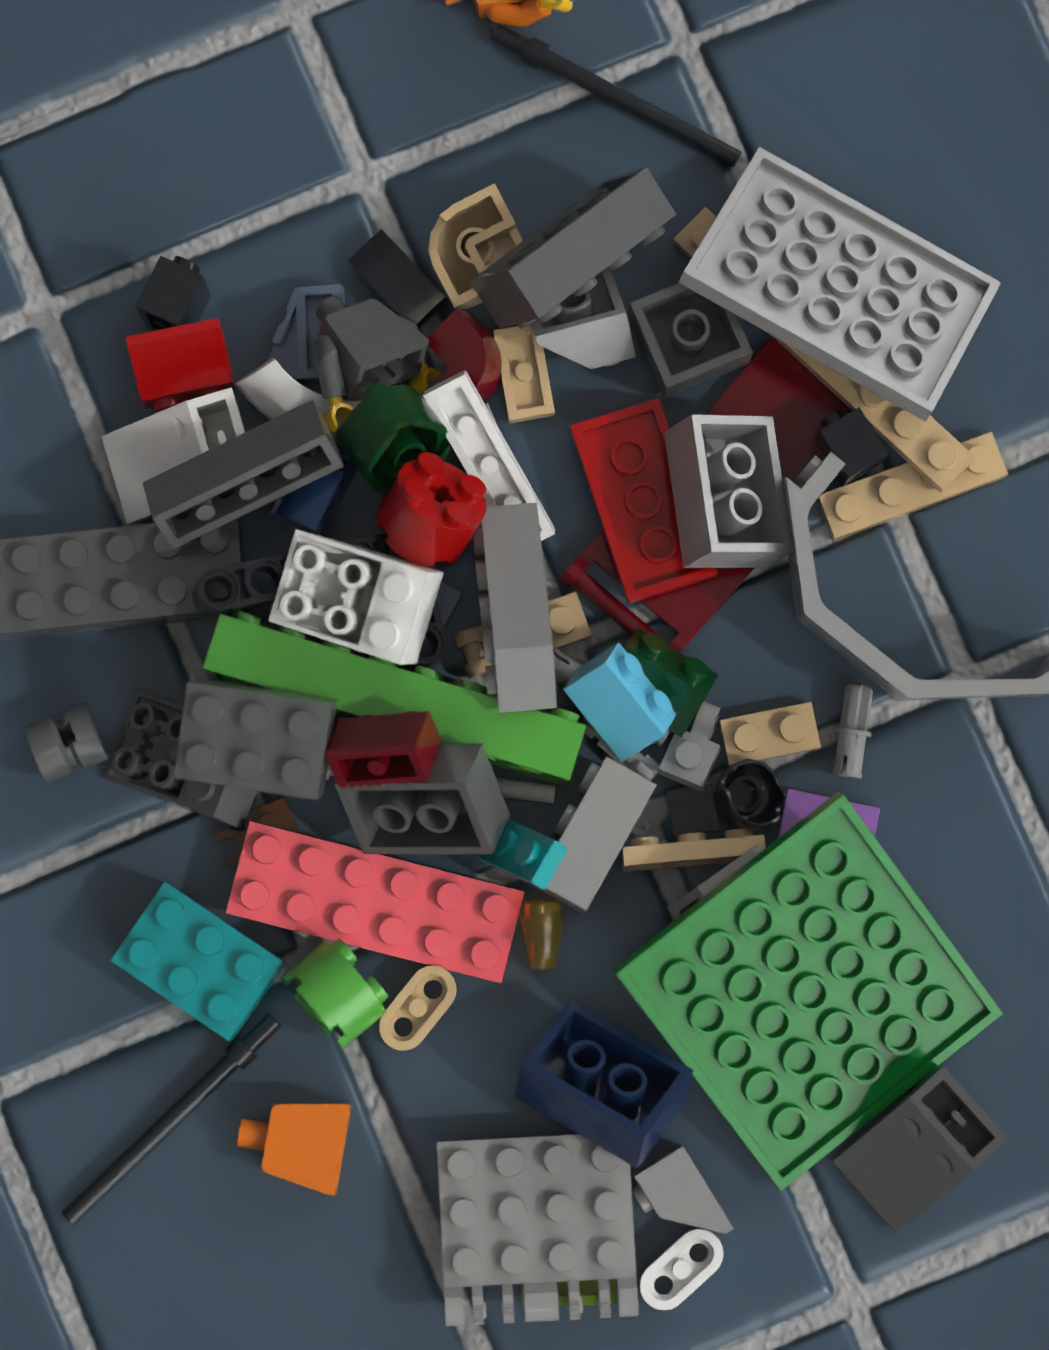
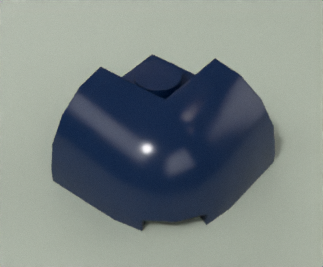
(311, 504)

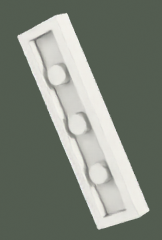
(482, 445)

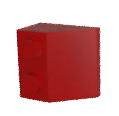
(180, 363)

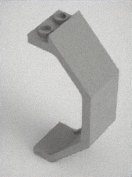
(848, 642)

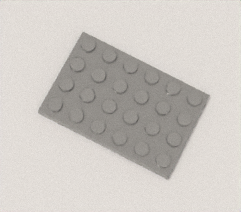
(841, 283)

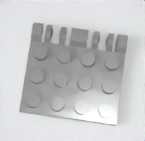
(535, 1218)

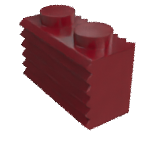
(383, 749)

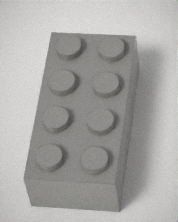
(515, 609)

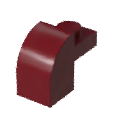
(467, 345)

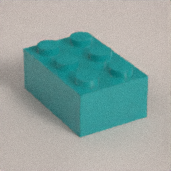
(198, 962)

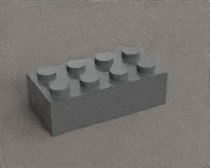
(574, 249)

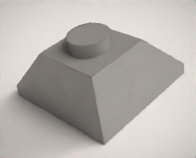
(590, 327)

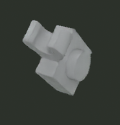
(694, 755)

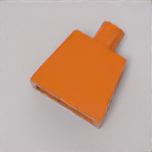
(301, 1143)

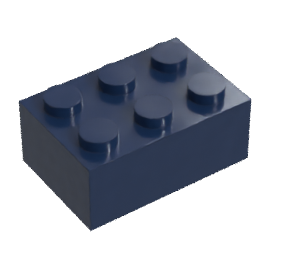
(603, 1083)

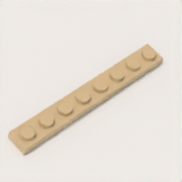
(921, 443)

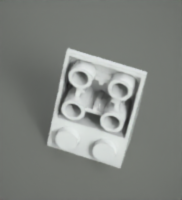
(167, 441)
(356, 597)

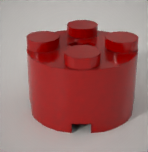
(432, 511)

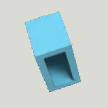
(620, 701)

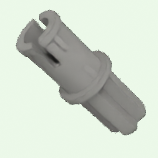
(853, 731)

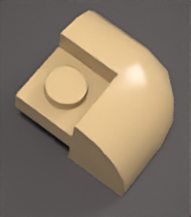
(469, 240)

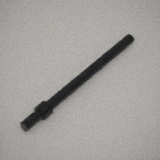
(537, 54)
(239, 1054)

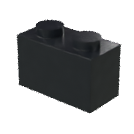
(173, 294)

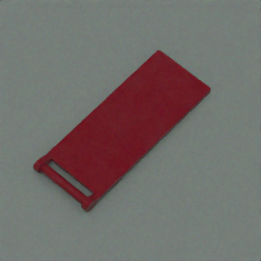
(768, 386)

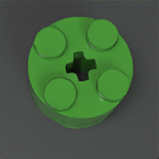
(335, 992)

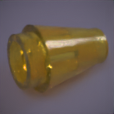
(542, 931)

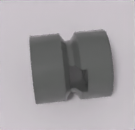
(50, 747)

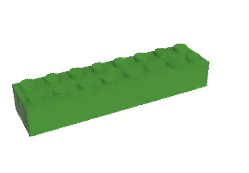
(287, 661)

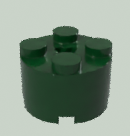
(389, 431)

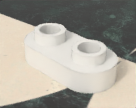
(681, 1269)

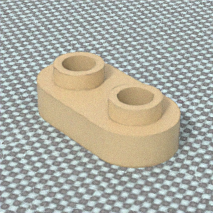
(418, 1008)

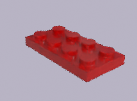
(634, 498)

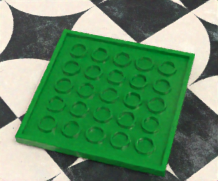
(808, 990)

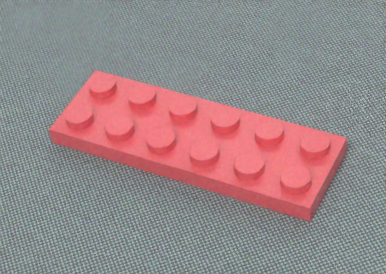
(375, 902)

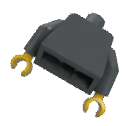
(366, 348)

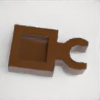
(273, 814)

